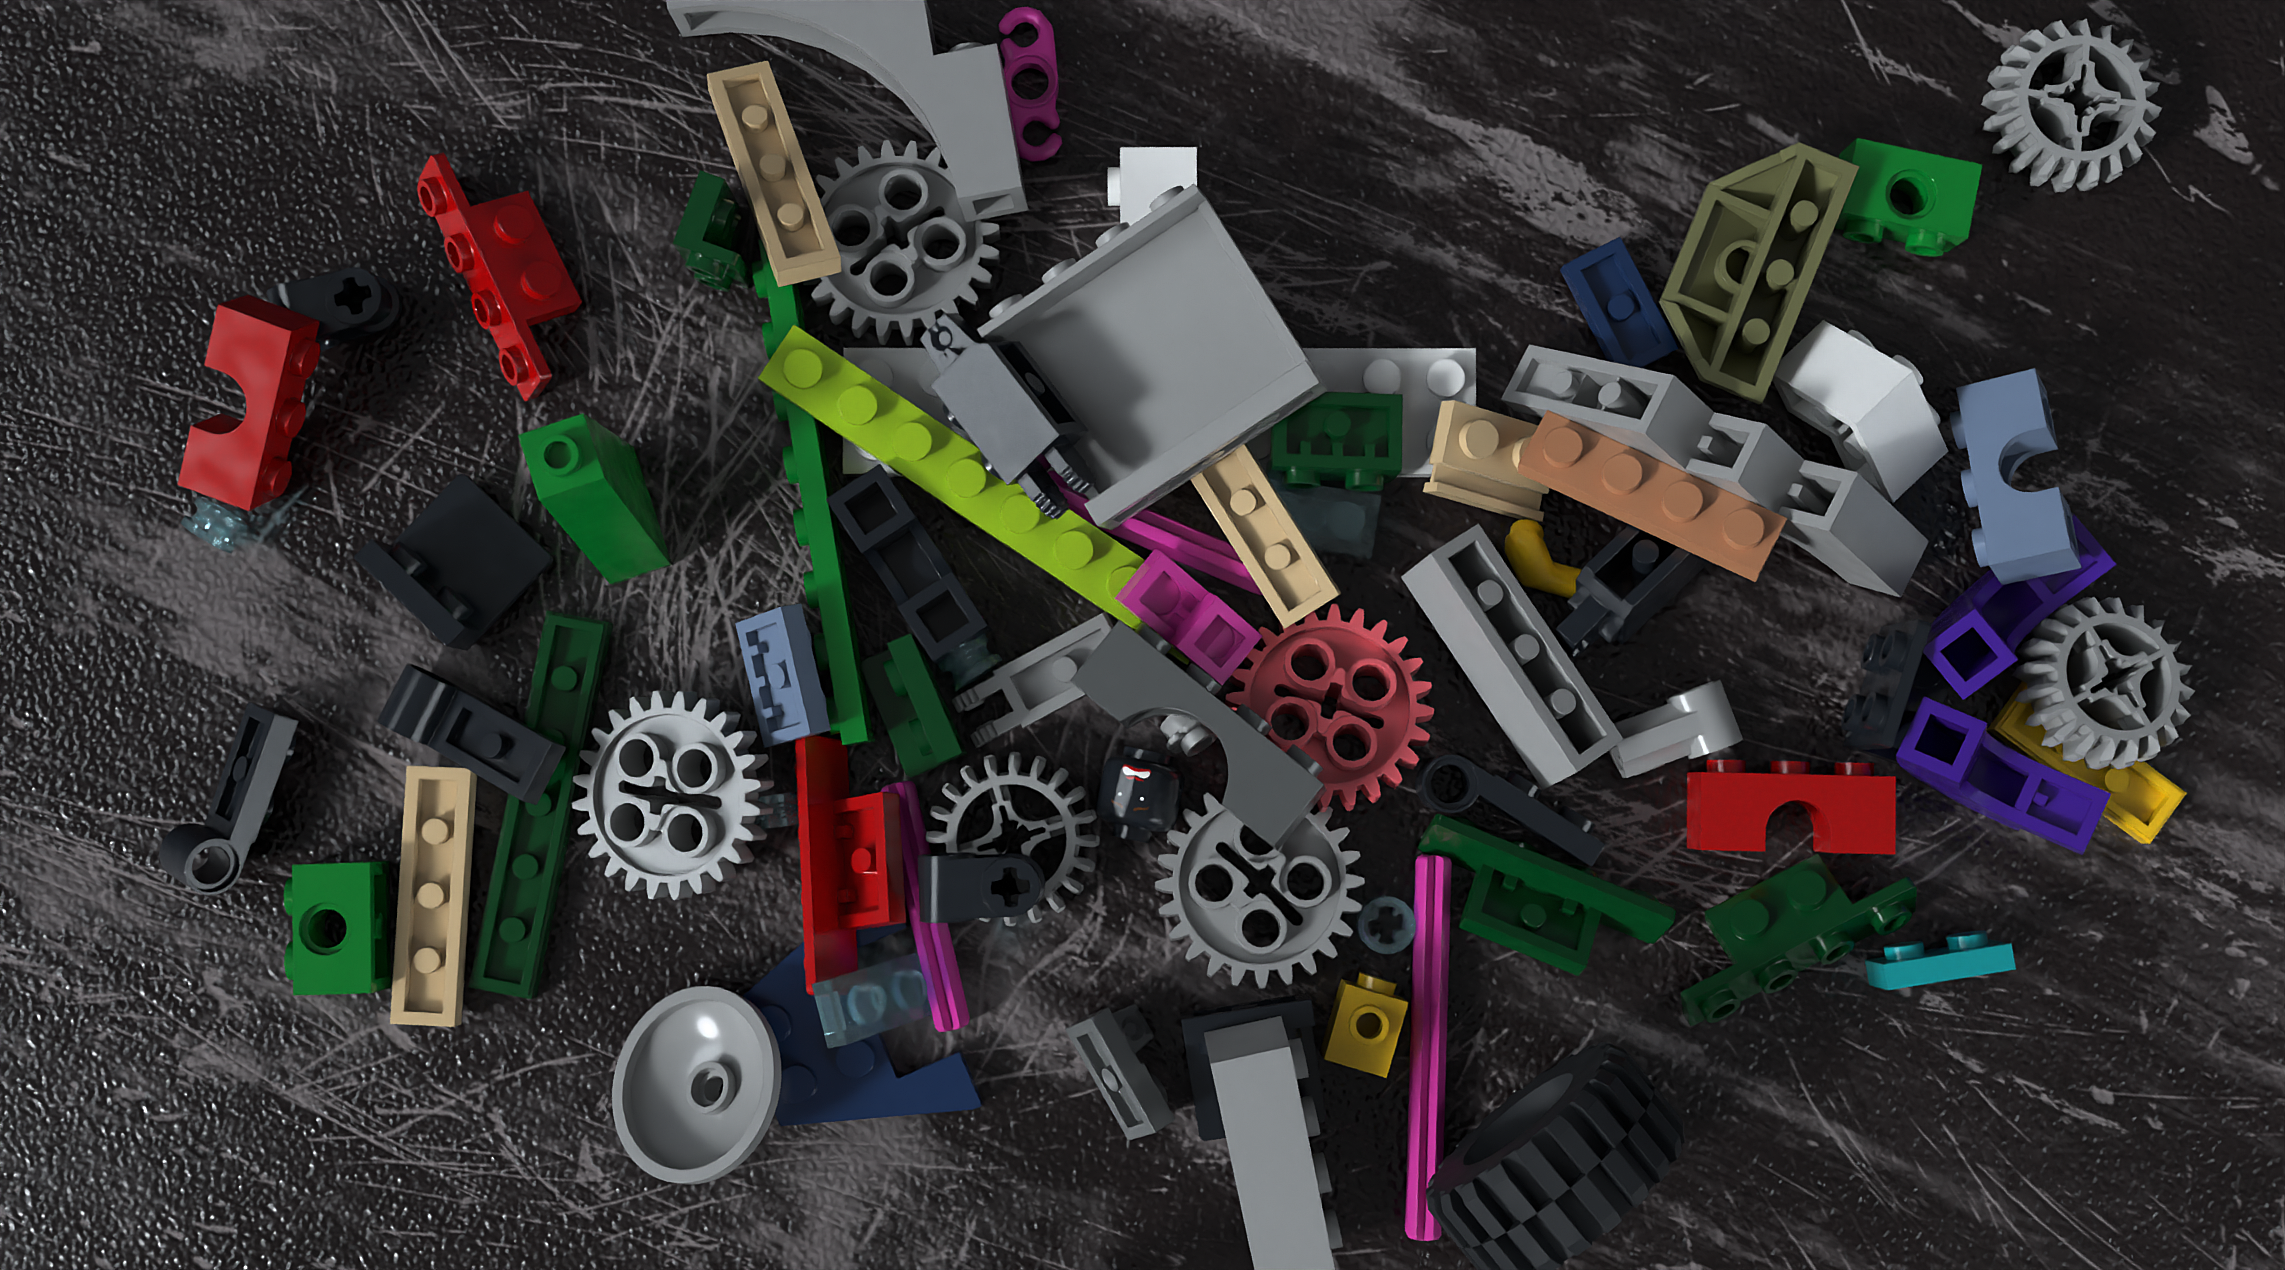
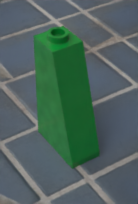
(597, 495)

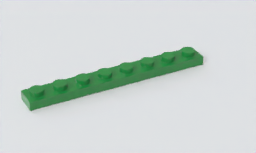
(819, 528)

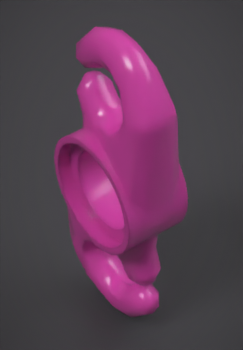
(1039, 56)

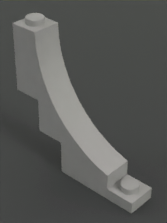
(1826, 507)

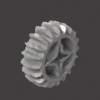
(2082, 62)
(2138, 706)
(997, 785)

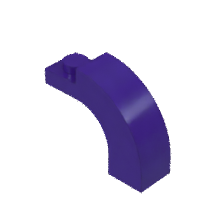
(1987, 622)
(1974, 769)

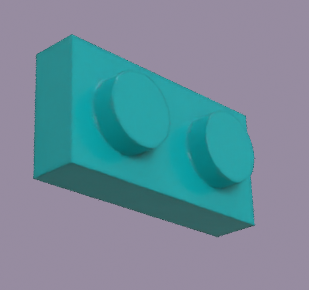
(1965, 956)

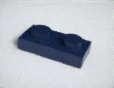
(1618, 306)

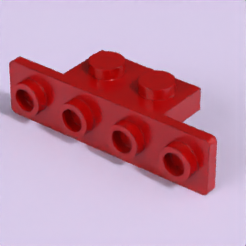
(507, 266)
(846, 858)

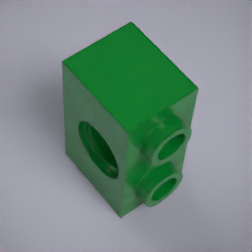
(1938, 186)
(363, 898)

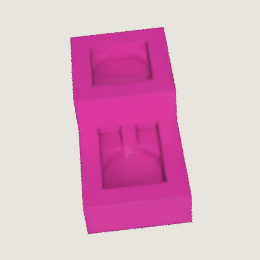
(1188, 616)

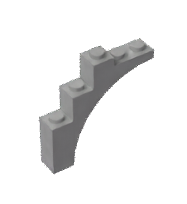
(953, 94)

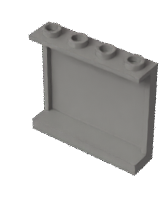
(1160, 351)

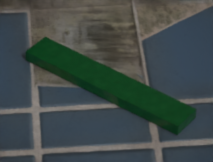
(537, 836)

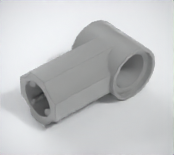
(1689, 725)

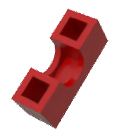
(270, 357)
(1847, 809)

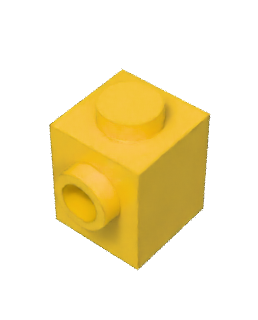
(1364, 1025)

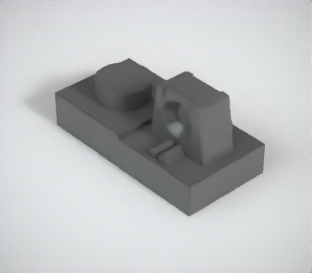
(1108, 1050)

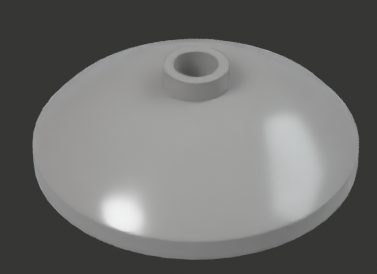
(672, 1078)

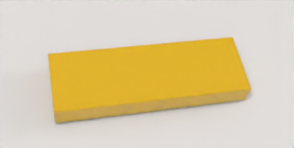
(2139, 794)

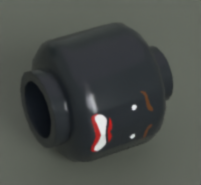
(1140, 793)

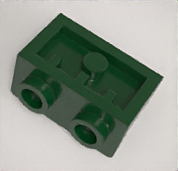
(711, 233)
(1339, 440)
(912, 706)

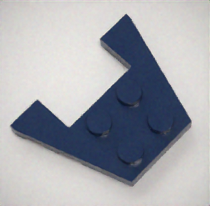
(852, 1078)

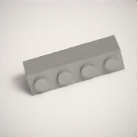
(1511, 657)
(1270, 1146)

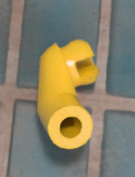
(1533, 563)

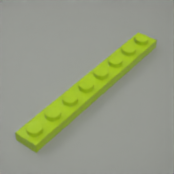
(950, 471)

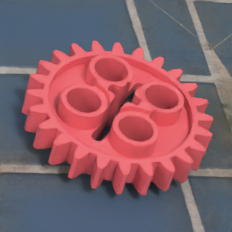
(1345, 654)

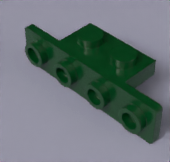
(1537, 901)
(1787, 928)

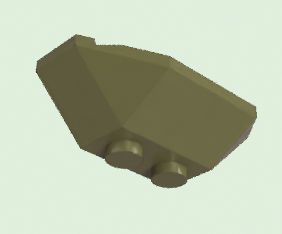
(1753, 264)

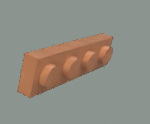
(1651, 495)

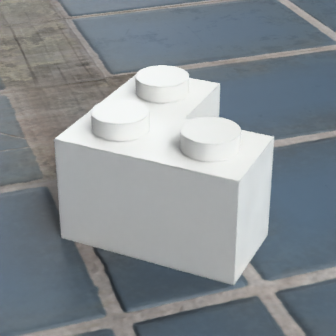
(1864, 404)

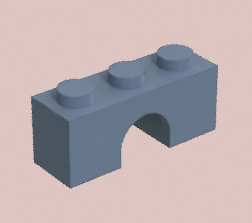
(2001, 427)

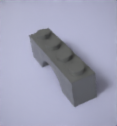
(1137, 682)

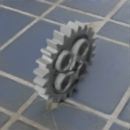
(933, 285)
(665, 853)
(1218, 925)

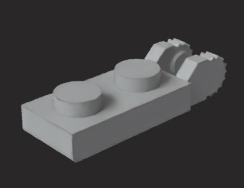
(1037, 680)

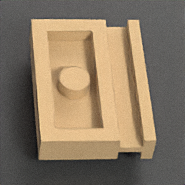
(1478, 461)

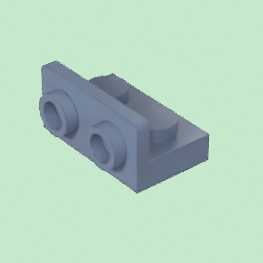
(783, 675)

